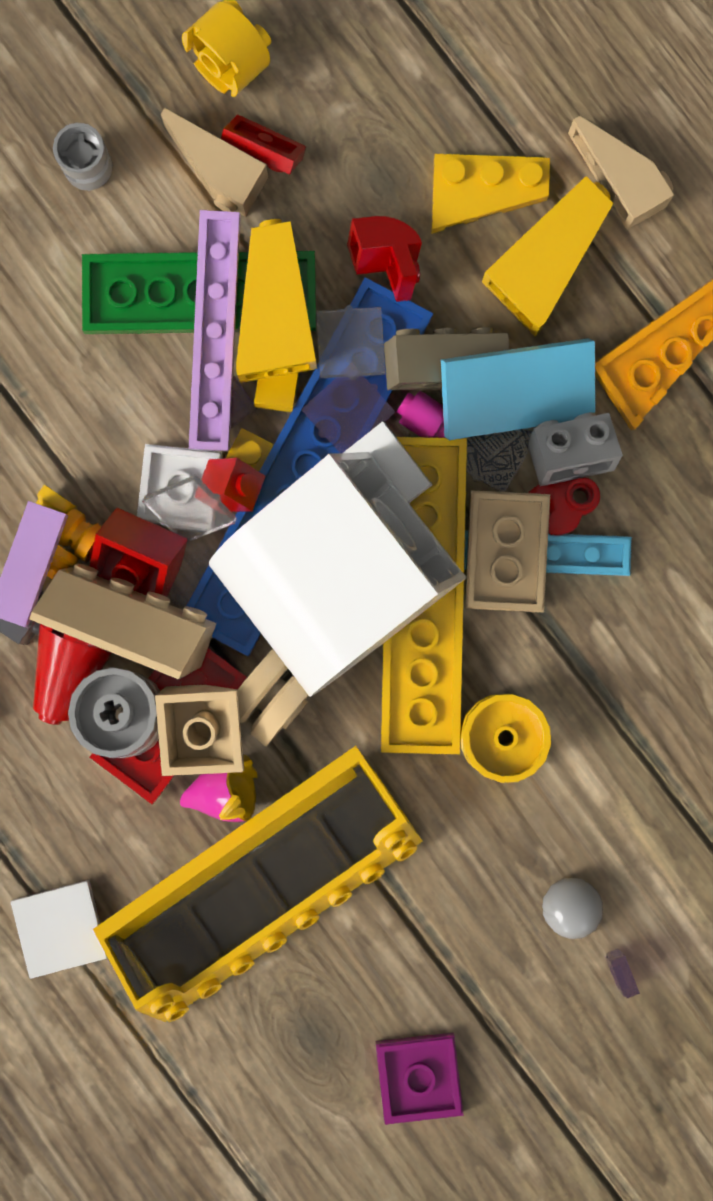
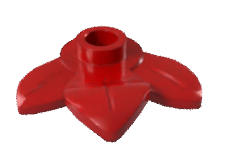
(564, 510)

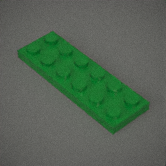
(159, 291)

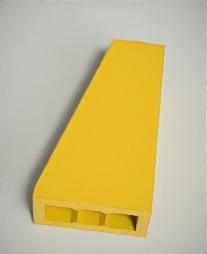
(543, 260)
(274, 317)

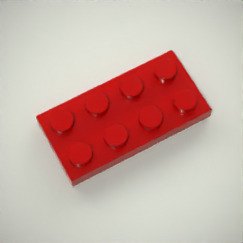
(144, 771)

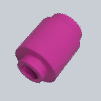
(422, 415)

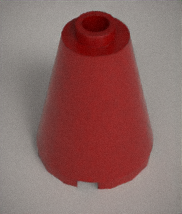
(59, 671)

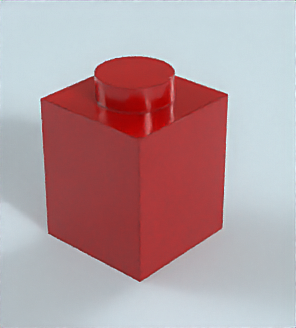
(234, 482)

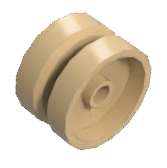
(273, 696)

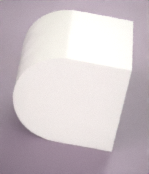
(334, 568)

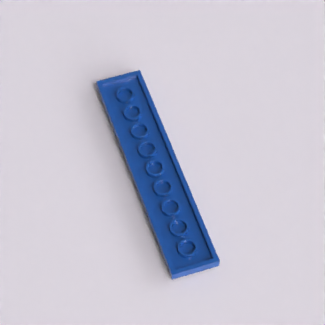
(291, 457)

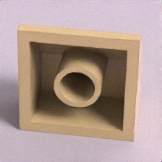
(199, 730)

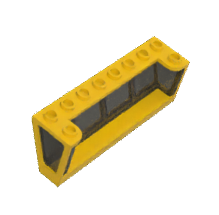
(256, 887)

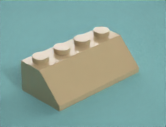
(125, 620)

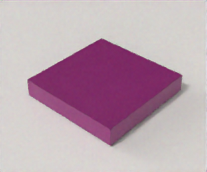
(419, 1078)

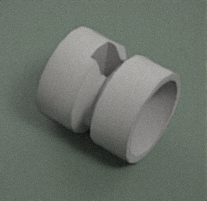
(82, 156)

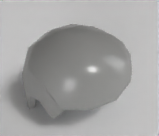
(572, 908)

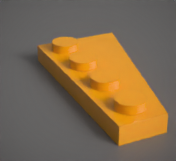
(654, 357)

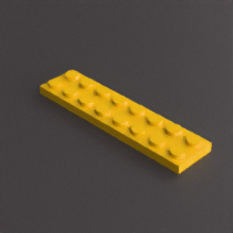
(426, 655)

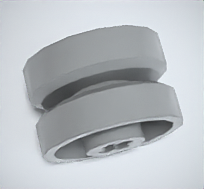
(94, 710)

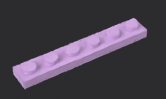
(214, 330)

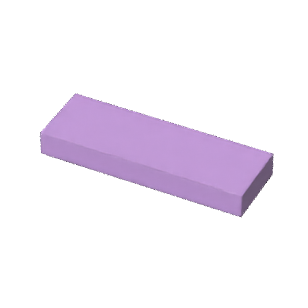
(29, 562)

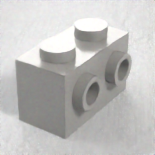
(574, 448)

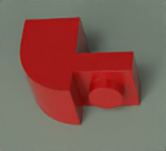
(387, 246)

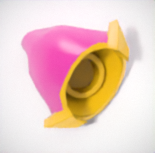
(224, 795)

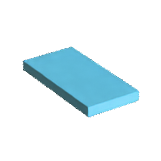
(517, 388)

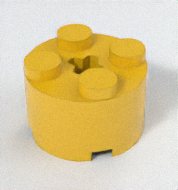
(228, 47)

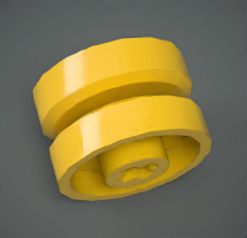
(513, 759)

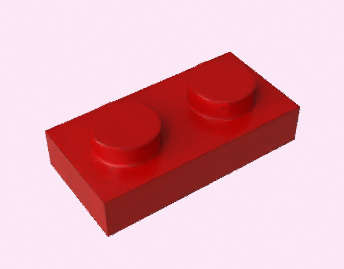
(264, 144)

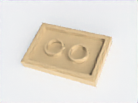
(507, 551)

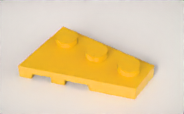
(484, 185)

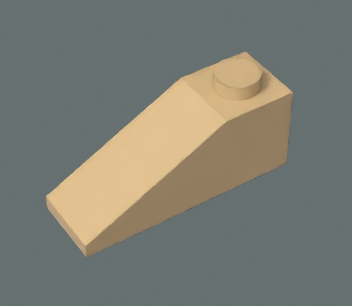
(224, 170)
(628, 176)

